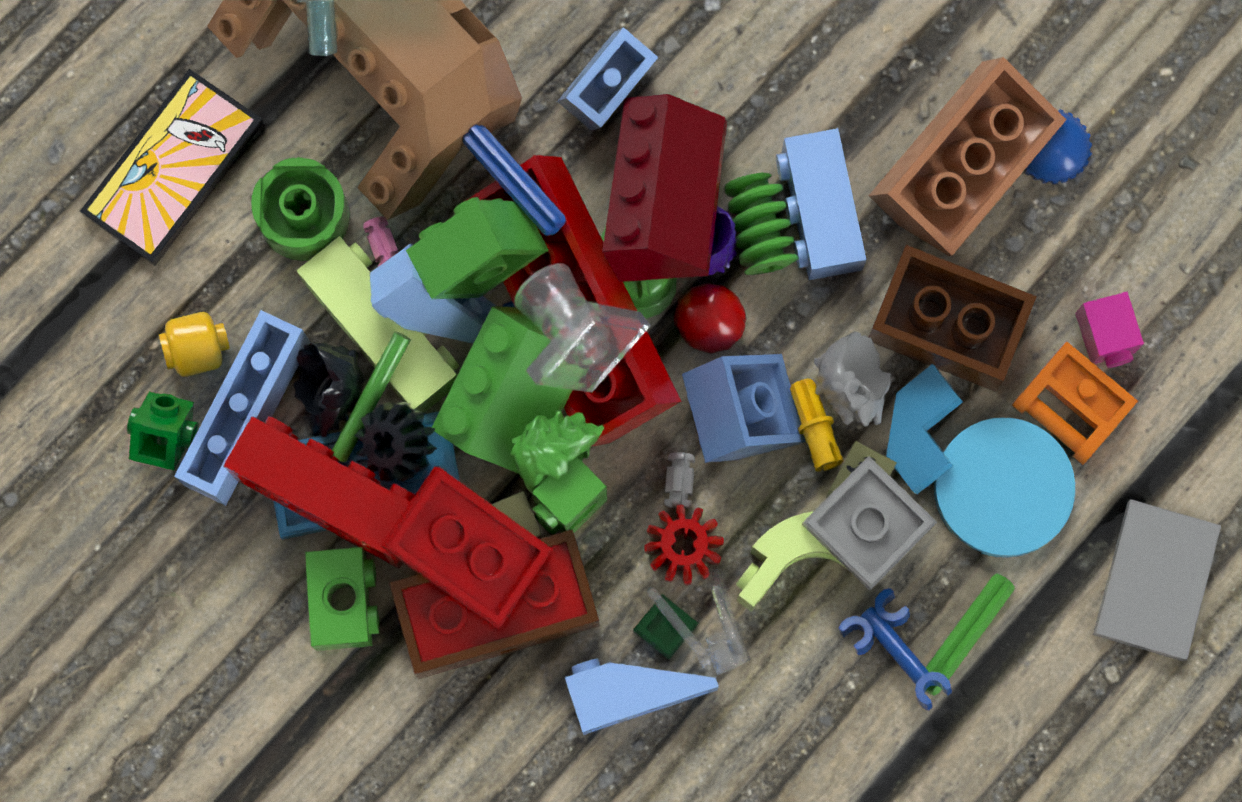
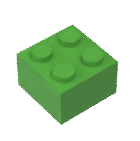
(475, 249)

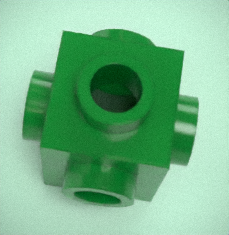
(161, 430)

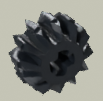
(395, 441)

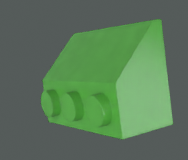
(495, 393)

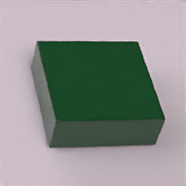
(660, 633)

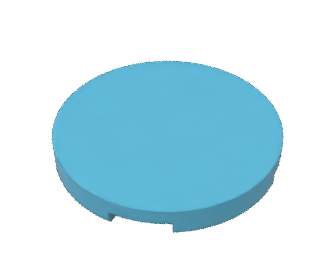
(1005, 487)

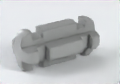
(679, 480)

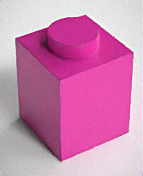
(1110, 330)

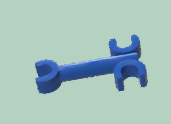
(879, 623)

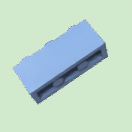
(821, 204)

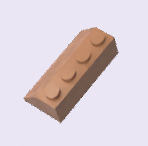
(968, 156)

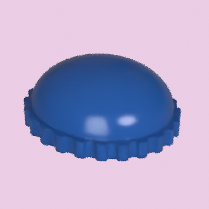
(1063, 154)

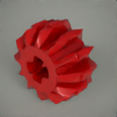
(667, 543)

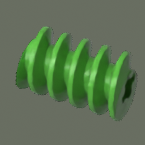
(758, 223)

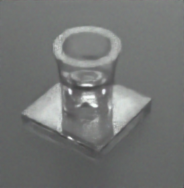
(583, 335)

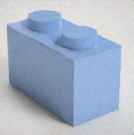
(607, 79)

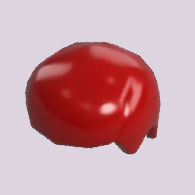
(710, 318)

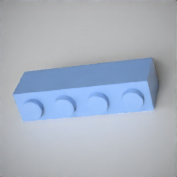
(250, 389)

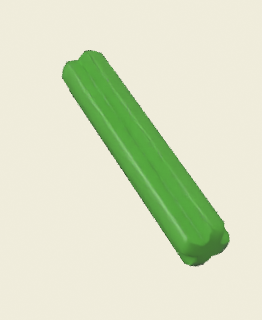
(970, 628)

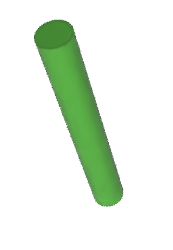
(371, 394)

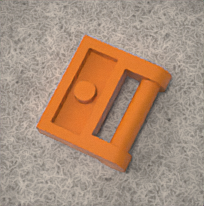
(1083, 390)

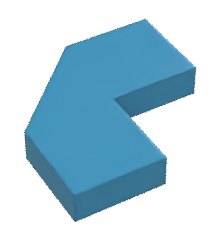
(915, 411)

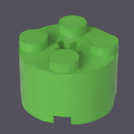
(280, 195)

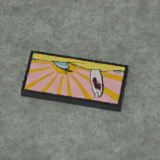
(172, 167)

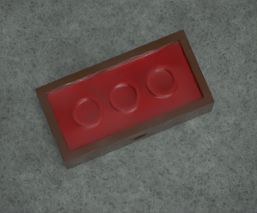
(448, 635)

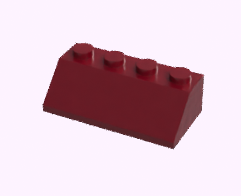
(664, 189)

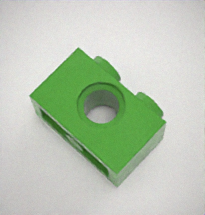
(569, 500)
(325, 575)

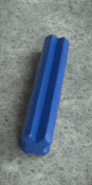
(514, 180)

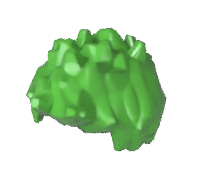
(550, 445)

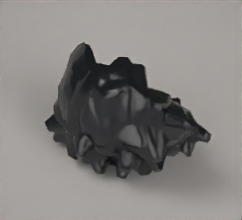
(328, 385)

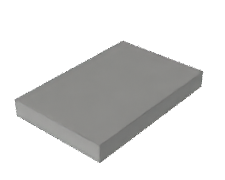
(1157, 580)

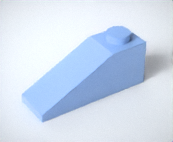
(402, 297)
(623, 692)

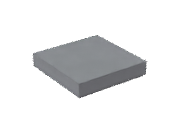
(869, 523)

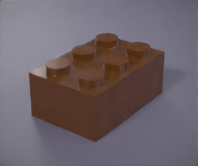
(952, 318)

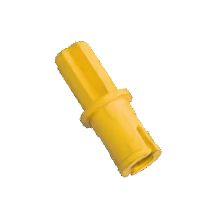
(816, 426)

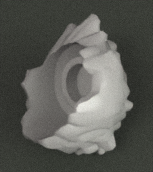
(853, 379)

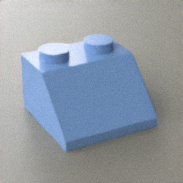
(742, 406)

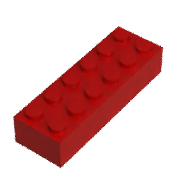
(639, 382)

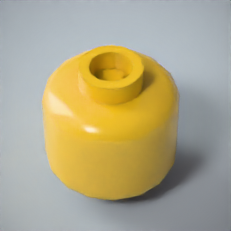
(193, 344)

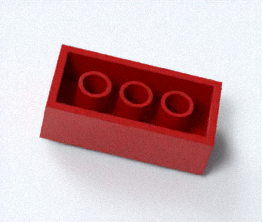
(317, 486)

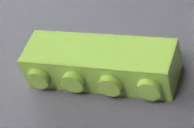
(342, 286)

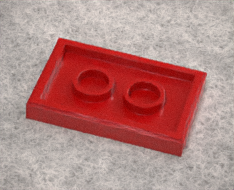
(466, 547)

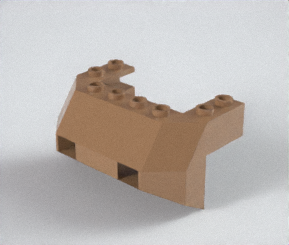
(420, 61)

